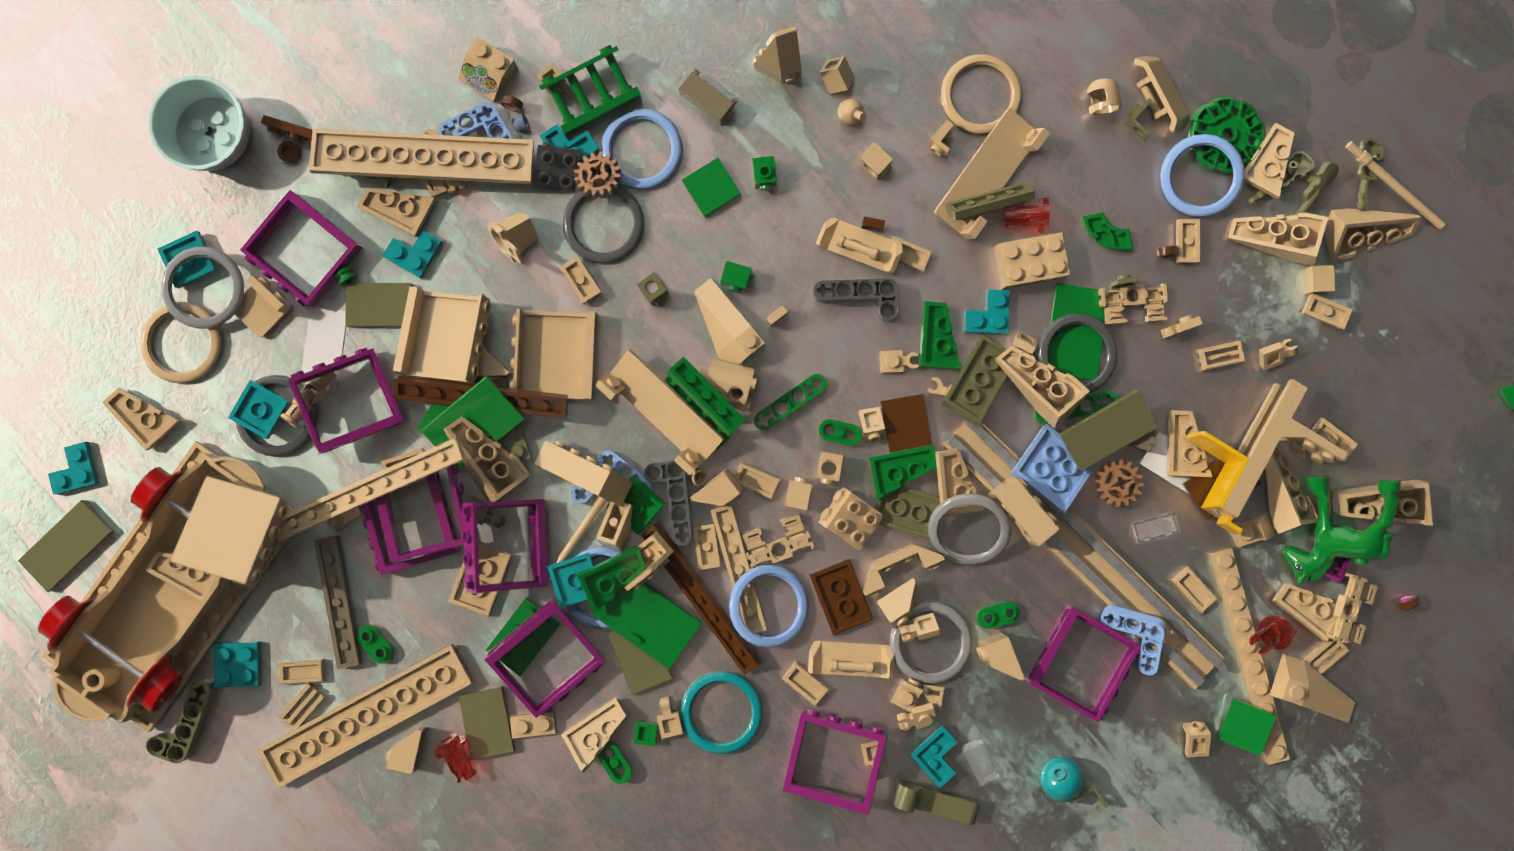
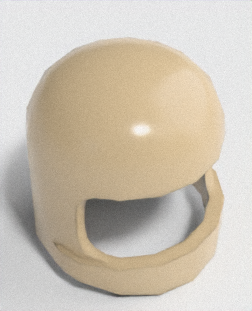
(1110, 96)

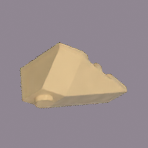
(780, 57)
(1359, 230)
(1287, 237)
(728, 329)
(1047, 390)
(488, 464)
(1287, 503)
(1307, 688)

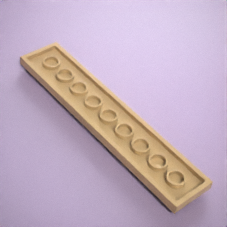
(421, 156)
(365, 716)

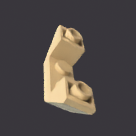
(874, 582)

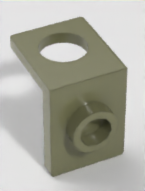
(1132, 124)
(1125, 280)
(657, 297)
(1087, 789)

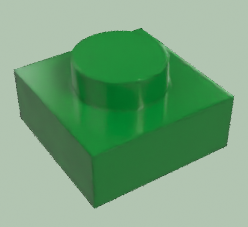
(645, 733)

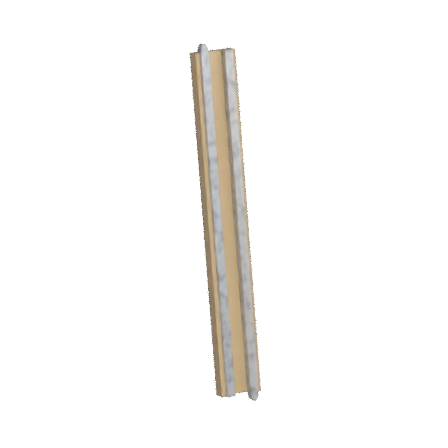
(1093, 559)

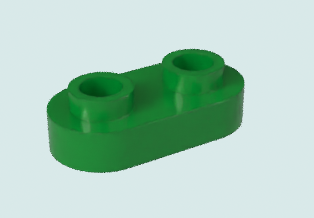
(839, 432)
(998, 614)
(376, 642)
(613, 762)

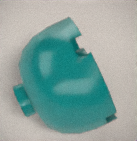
(1062, 779)

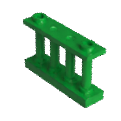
(607, 100)
(704, 398)

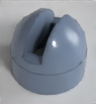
(520, 123)

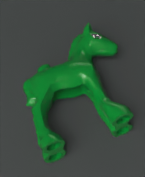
(1343, 541)

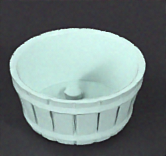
(182, 118)

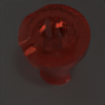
(1029, 215)
(1278, 641)
(455, 756)

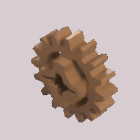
(597, 175)
(1115, 475)

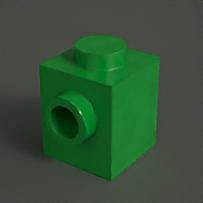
(764, 173)
(736, 277)

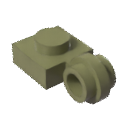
(495, 519)

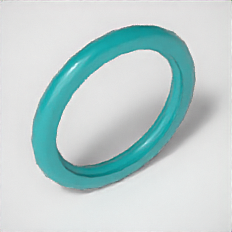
(749, 734)

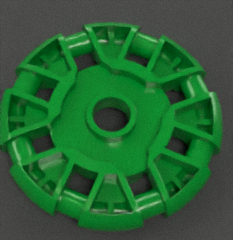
(1226, 121)

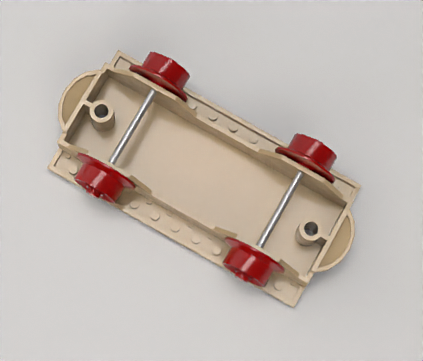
(133, 634)

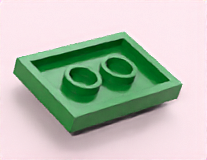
(527, 649)

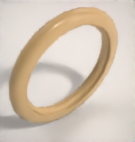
(959, 67)
(177, 377)

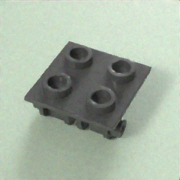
(555, 168)

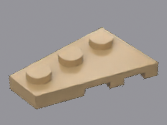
(1269, 169)
(398, 209)
(140, 418)
(1182, 455)
(954, 480)
(185, 579)
(1309, 609)
(594, 732)

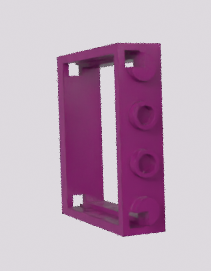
(272, 222)
(340, 363)
(444, 519)
(390, 528)
(537, 546)
(1051, 647)
(561, 691)
(828, 796)

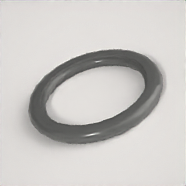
(606, 257)
(1098, 326)
(282, 450)

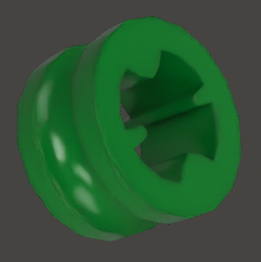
(345, 275)

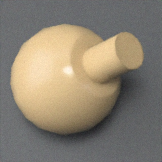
(851, 112)

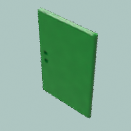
(1076, 346)
(483, 407)
(650, 622)

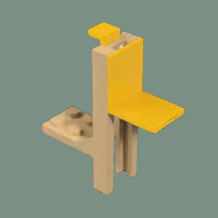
(1247, 463)

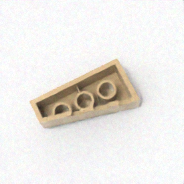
(583, 472)
(1367, 503)

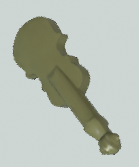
(1377, 150)
(1298, 165)
(1317, 185)

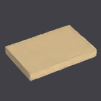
(492, 569)

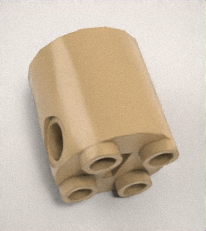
(732, 381)

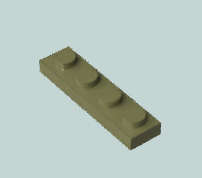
(990, 201)
(515, 439)

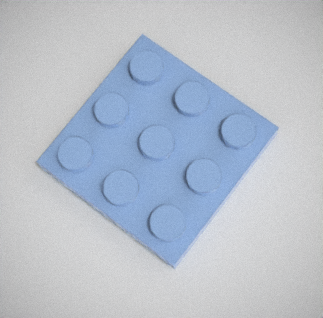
(1051, 470)

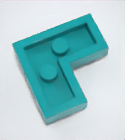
(582, 142)
(414, 259)
(994, 319)
(80, 471)
(930, 754)

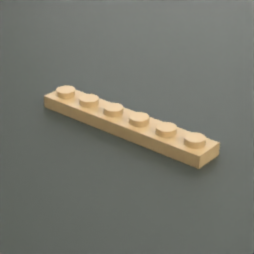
(737, 565)

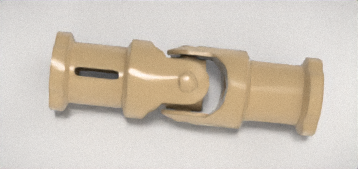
(293, 414)

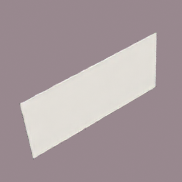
(324, 339)
(1157, 461)

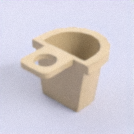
(513, 235)

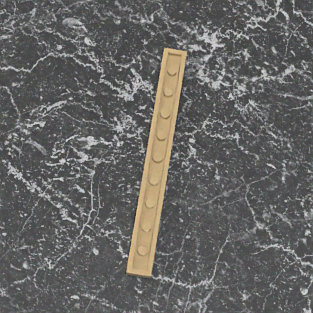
(371, 488)
(1249, 660)

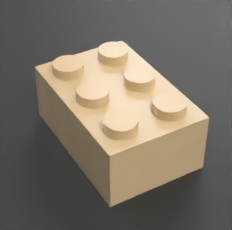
(1031, 260)
(1025, 511)

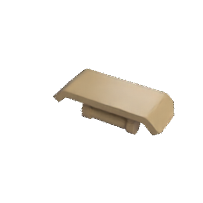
(1166, 90)
(860, 245)
(851, 659)

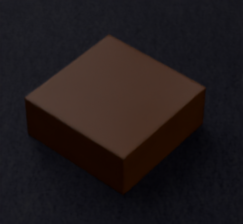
(873, 224)

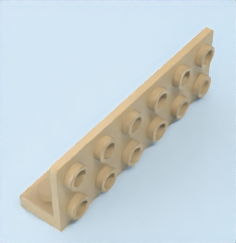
(991, 168)
(663, 409)

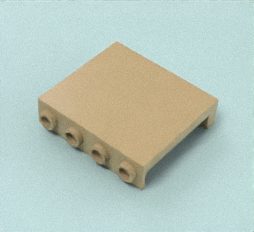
(442, 336)
(555, 352)
(230, 531)

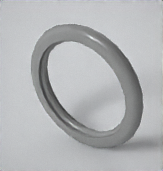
(177, 312)
(997, 549)
(956, 667)

